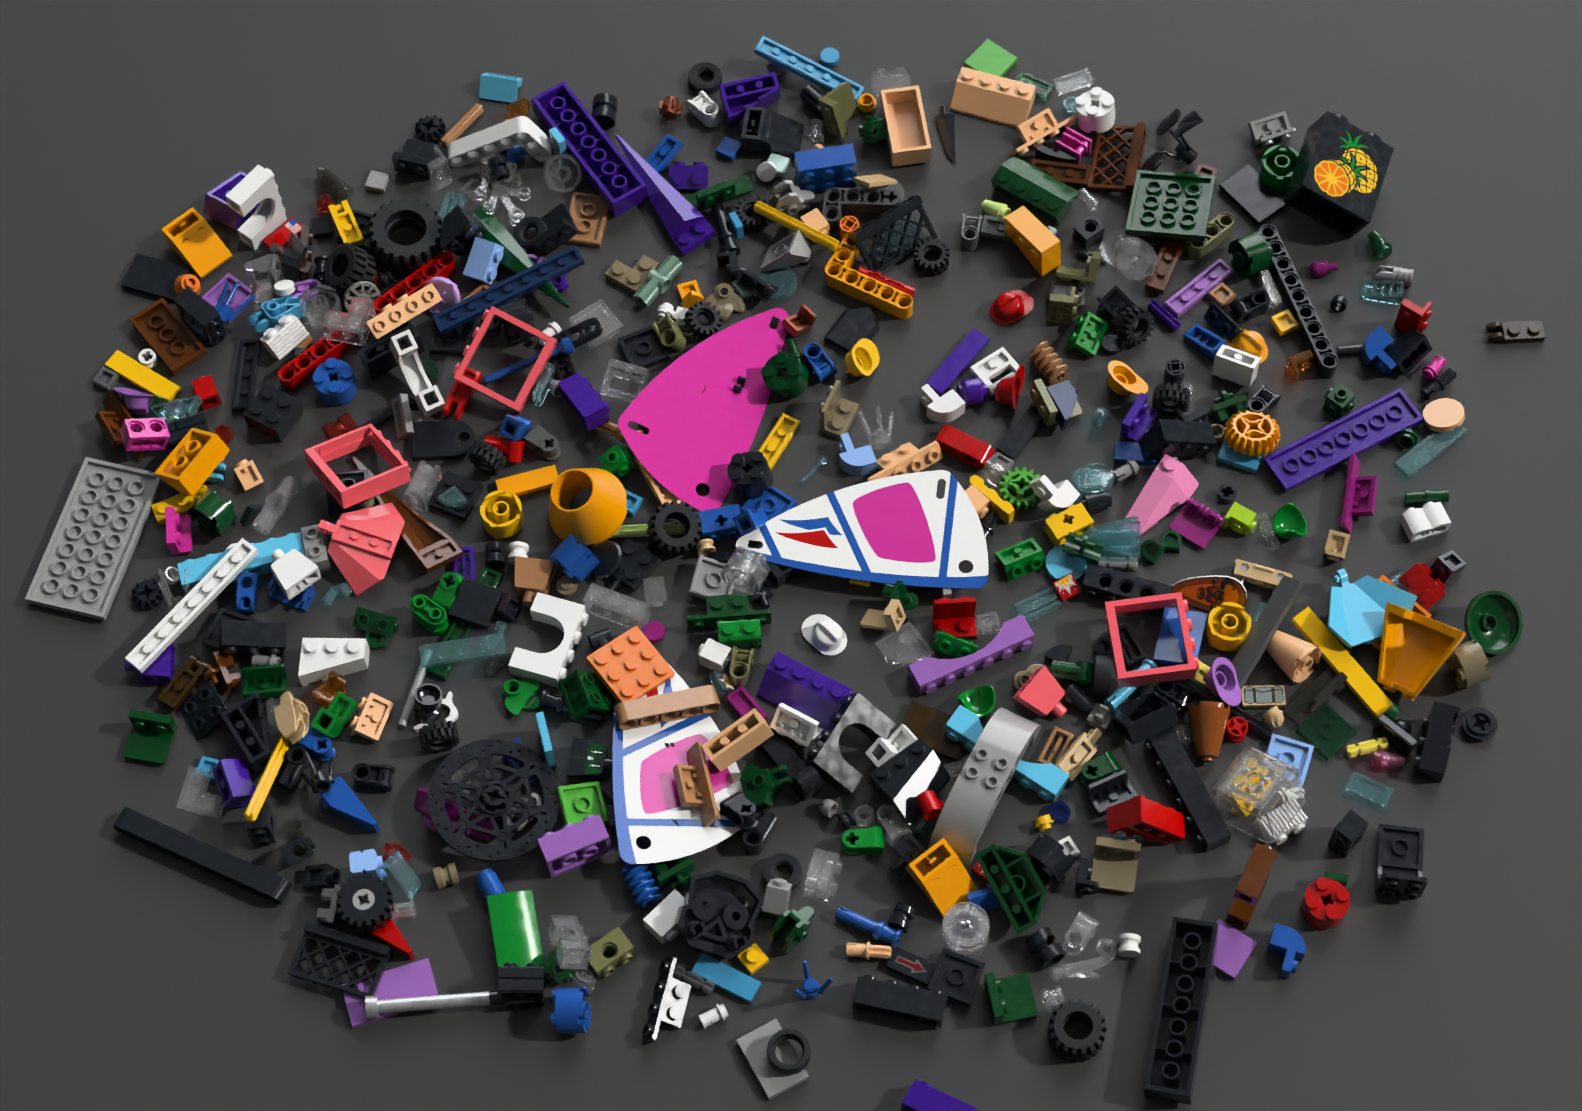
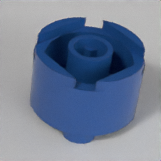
(335, 382)
(575, 558)
(571, 1010)

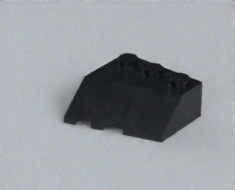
(907, 776)

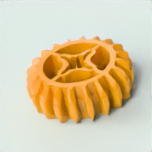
(1252, 433)

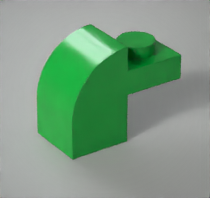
(335, 718)

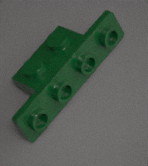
(720, 193)
(727, 608)

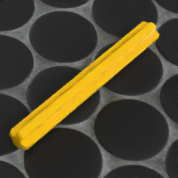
(794, 225)

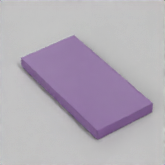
(401, 982)

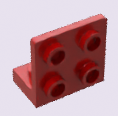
(955, 617)

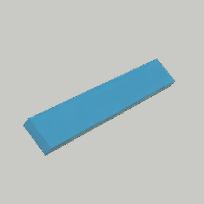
(803, 66)

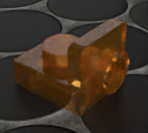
(517, 108)
(1298, 363)

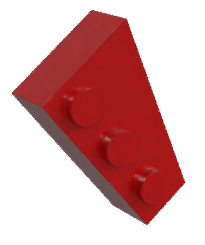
(1147, 819)

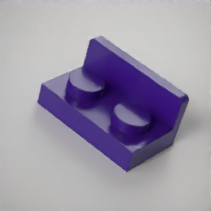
(1137, 419)

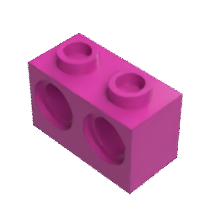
(145, 434)

